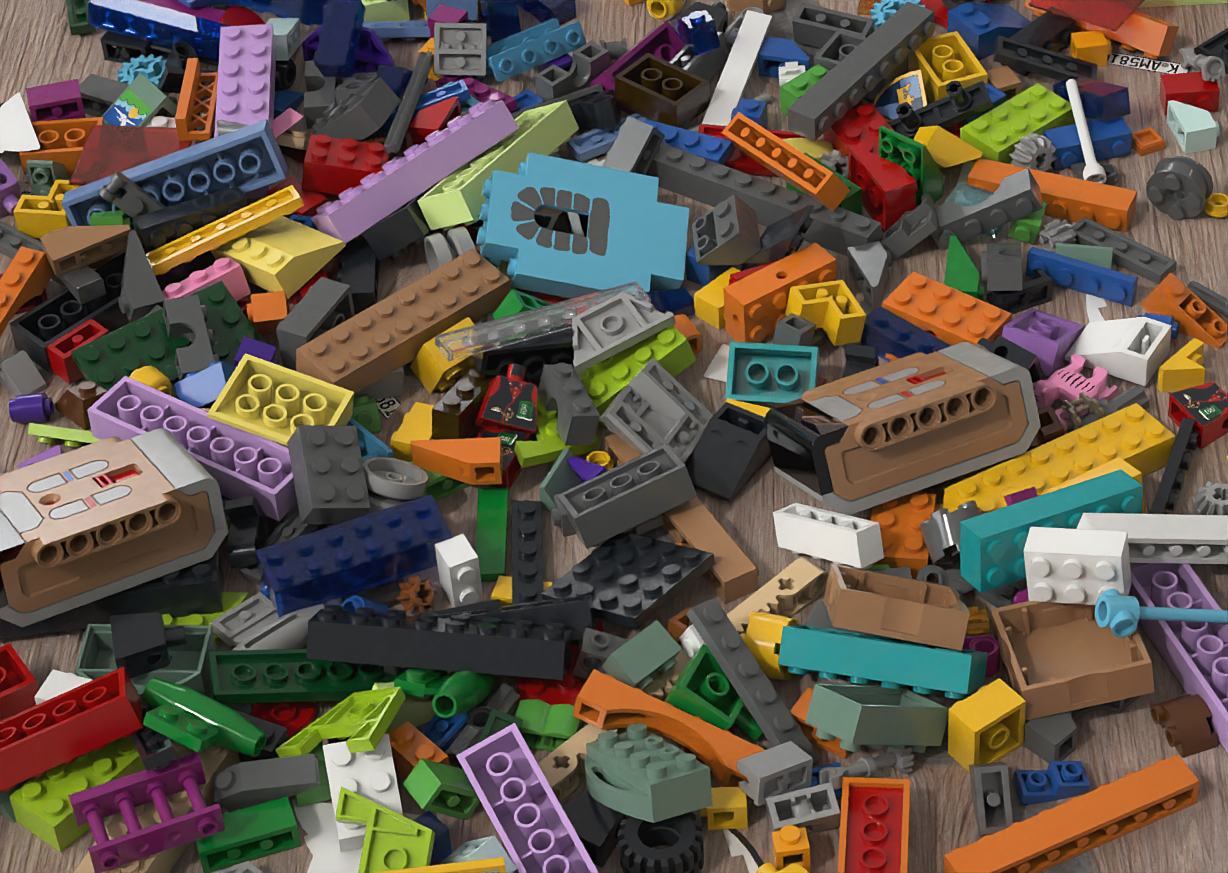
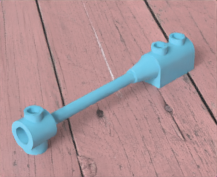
(1123, 613)

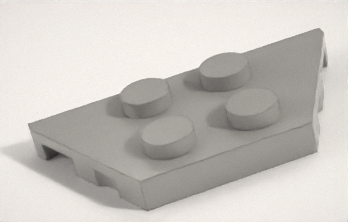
(613, 328)

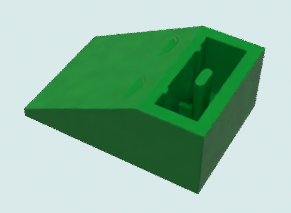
(915, 160)

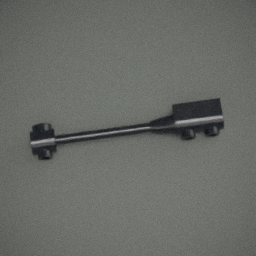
(122, 48)

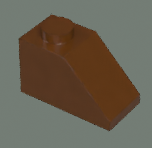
(78, 400)

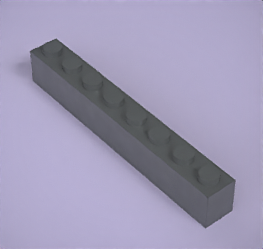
(860, 71)

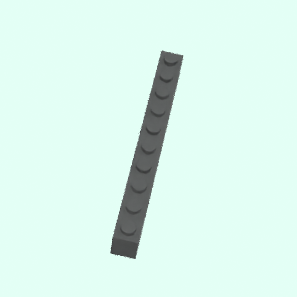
(715, 183)

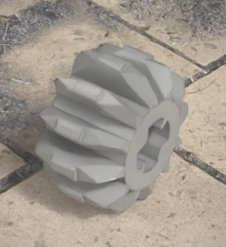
(1033, 152)
(1211, 499)

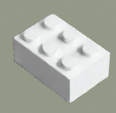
(1076, 564)
(366, 774)

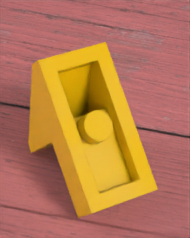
(1183, 368)

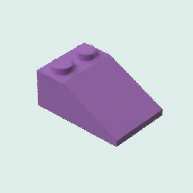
(1044, 336)

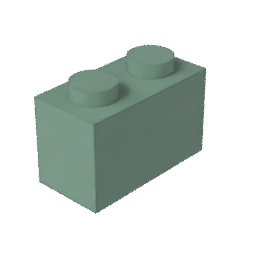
(643, 657)

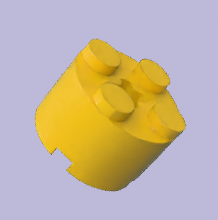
(764, 642)

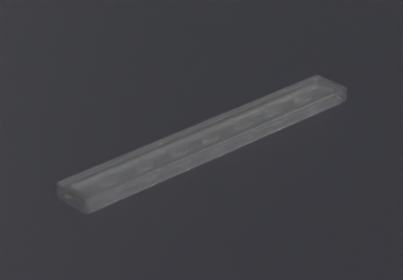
(526, 324)

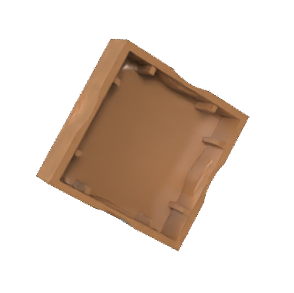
(896, 607)
(1067, 661)

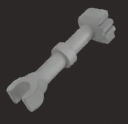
(1211, 67)
(867, 766)

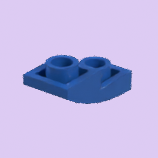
(1058, 782)

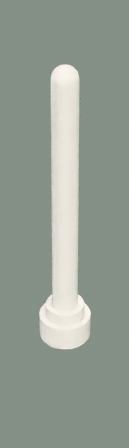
(1092, 170)

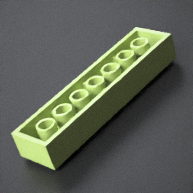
(459, 194)

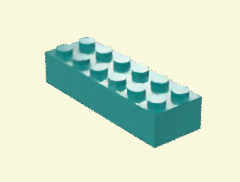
(996, 540)
(882, 659)

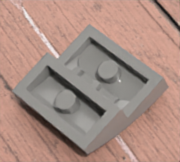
(460, 49)

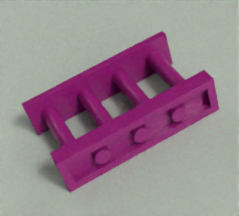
(138, 789)

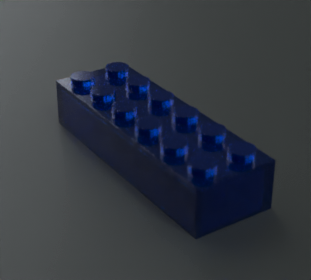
(352, 555)

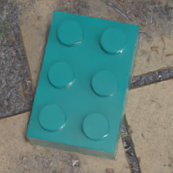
(770, 372)

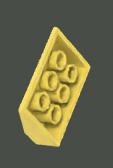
(281, 254)
(276, 400)

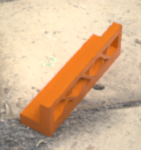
(190, 105)

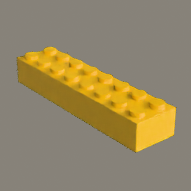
(1123, 434)

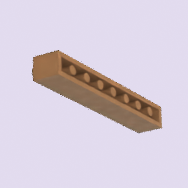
(696, 527)

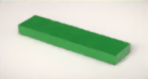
(492, 532)

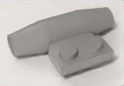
(257, 626)

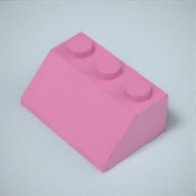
(222, 269)

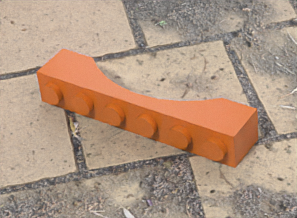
(22, 281)
(614, 704)

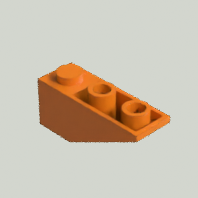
(1193, 315)
(466, 460)

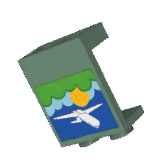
(138, 104)

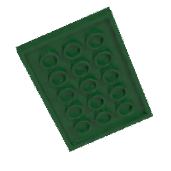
(147, 342)

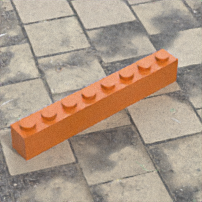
(1081, 822)

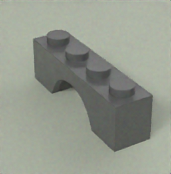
(1013, 199)
(1056, 735)

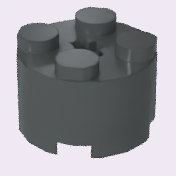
(943, 532)

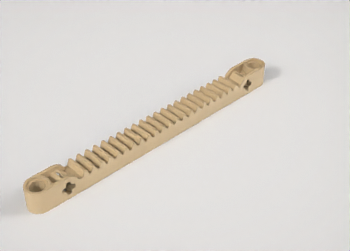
(782, 595)

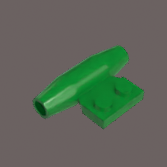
(453, 693)
(199, 720)

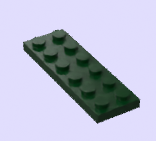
(289, 676)

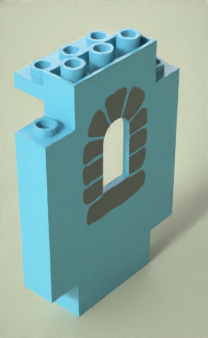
(626, 230)

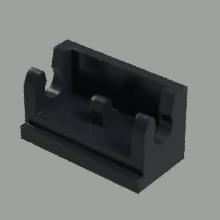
(1033, 294)

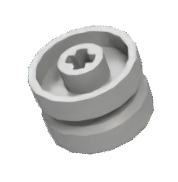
(441, 251)
(392, 482)

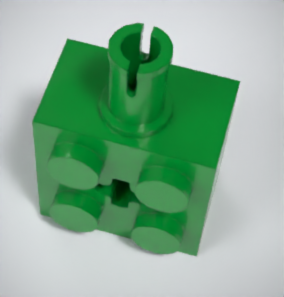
(707, 693)

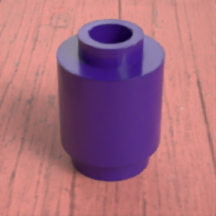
(31, 408)

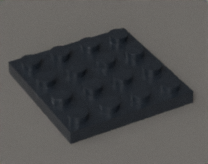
(632, 577)

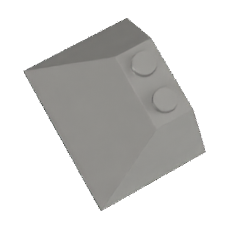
(657, 412)

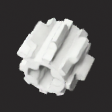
(789, 72)

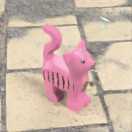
(1068, 383)

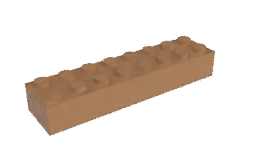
(399, 325)

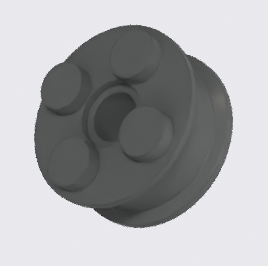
(1179, 187)

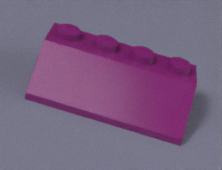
(660, 42)

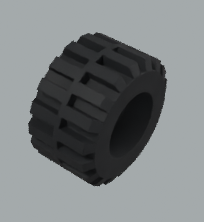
(680, 832)

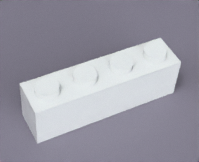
(828, 535)

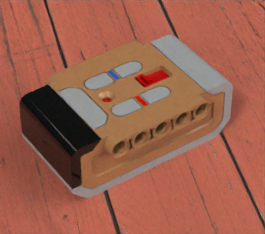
(903, 426)
(102, 523)

